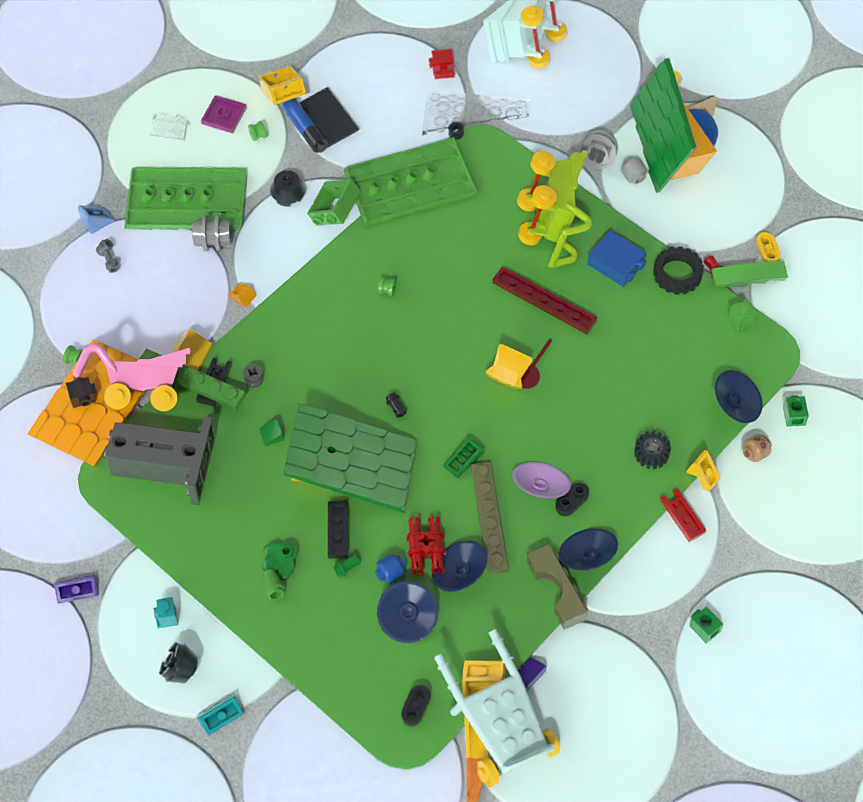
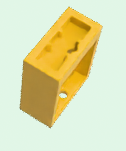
(275, 88)

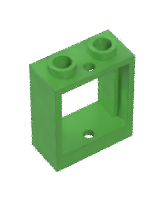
(344, 190)

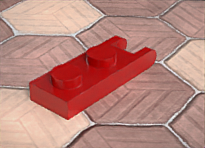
(683, 516)

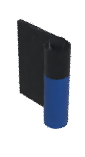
(320, 119)

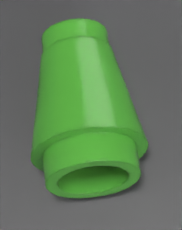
(273, 586)

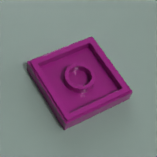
(223, 114)

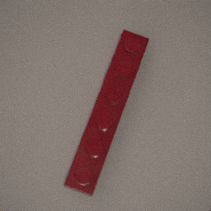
(544, 300)

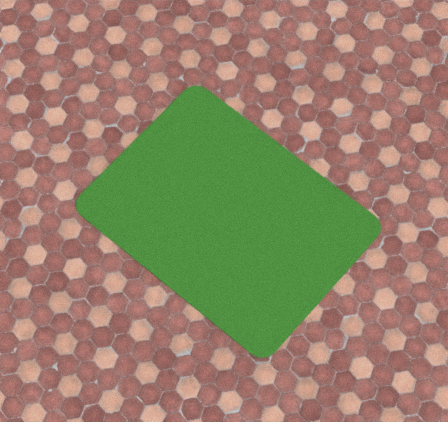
(346, 348)

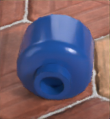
(390, 568)

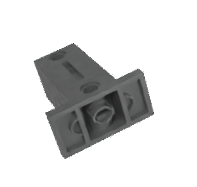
(162, 454)

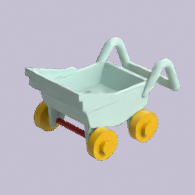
(520, 28)

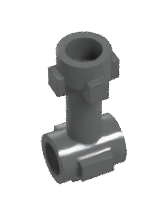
(103, 249)

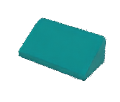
(220, 714)

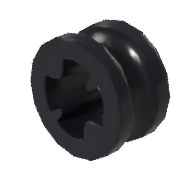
(460, 132)

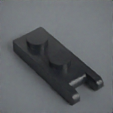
(217, 372)

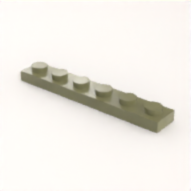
(489, 518)

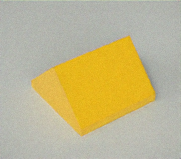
(198, 347)

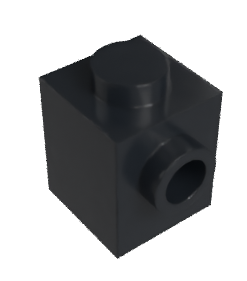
(81, 392)

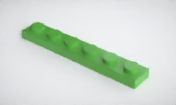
(204, 384)

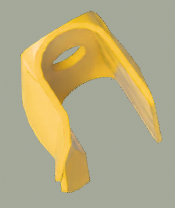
(509, 367)

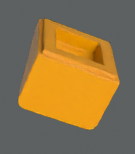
(242, 294)

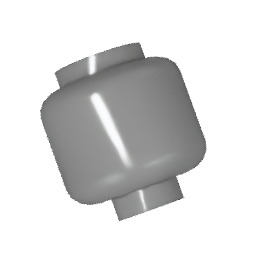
(634, 170)

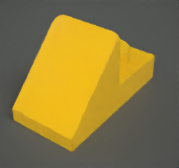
(705, 471)

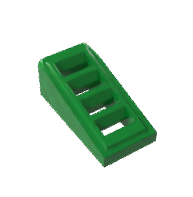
(479, 451)

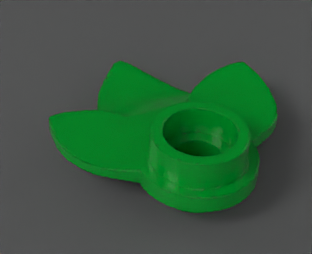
(278, 560)

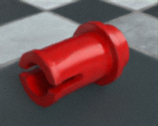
(711, 263)

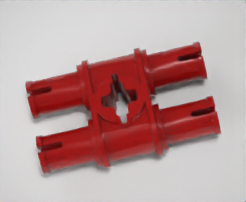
(417, 545)

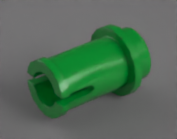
(346, 565)

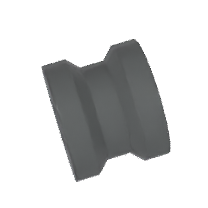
(254, 380)

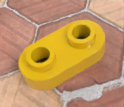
(770, 249)

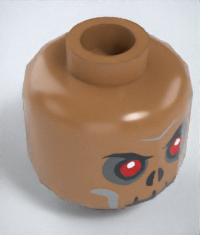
(756, 447)

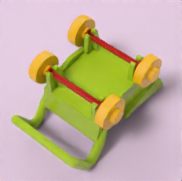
(554, 204)

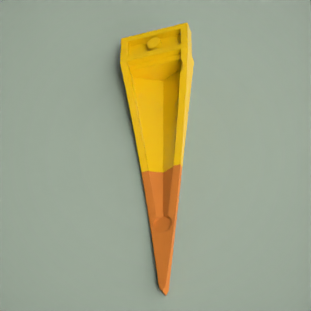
(476, 677)

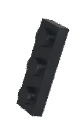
(337, 529)

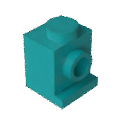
(165, 613)

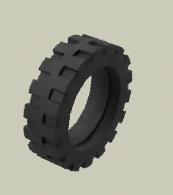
(683, 255)

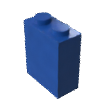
(617, 258)

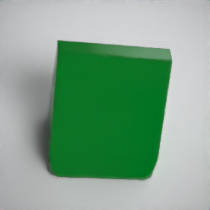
(271, 432)

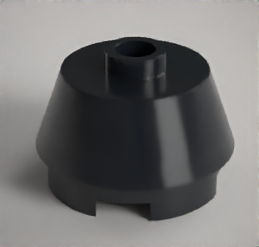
(287, 188)
(179, 664)

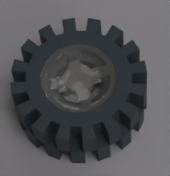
(654, 443)

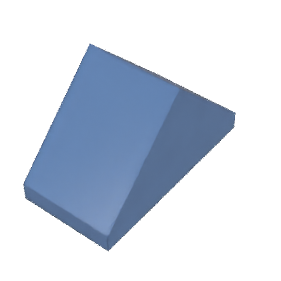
(94, 217)

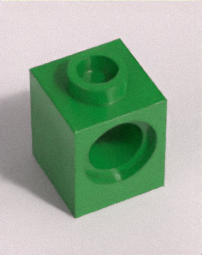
(793, 417)
(706, 633)

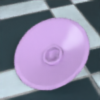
(541, 480)

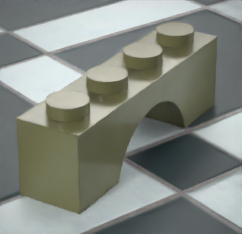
(545, 565)

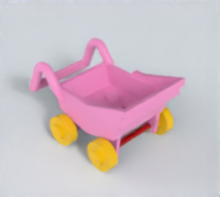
(138, 375)

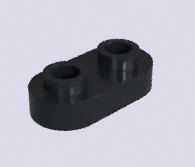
(573, 498)
(416, 706)

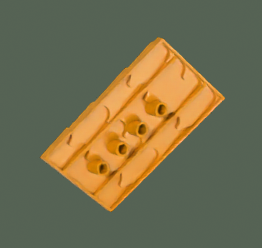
(85, 429)

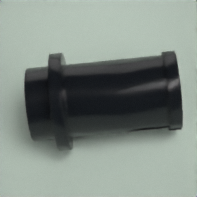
(394, 401)

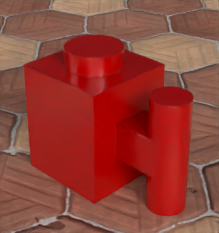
(442, 64)

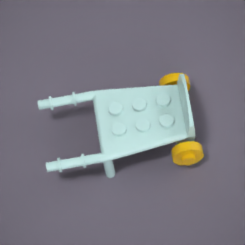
(502, 720)

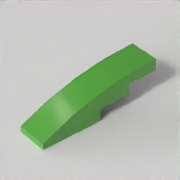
(749, 273)

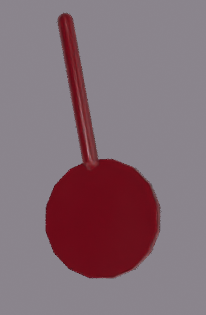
(532, 375)

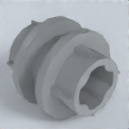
(603, 140)
(211, 233)

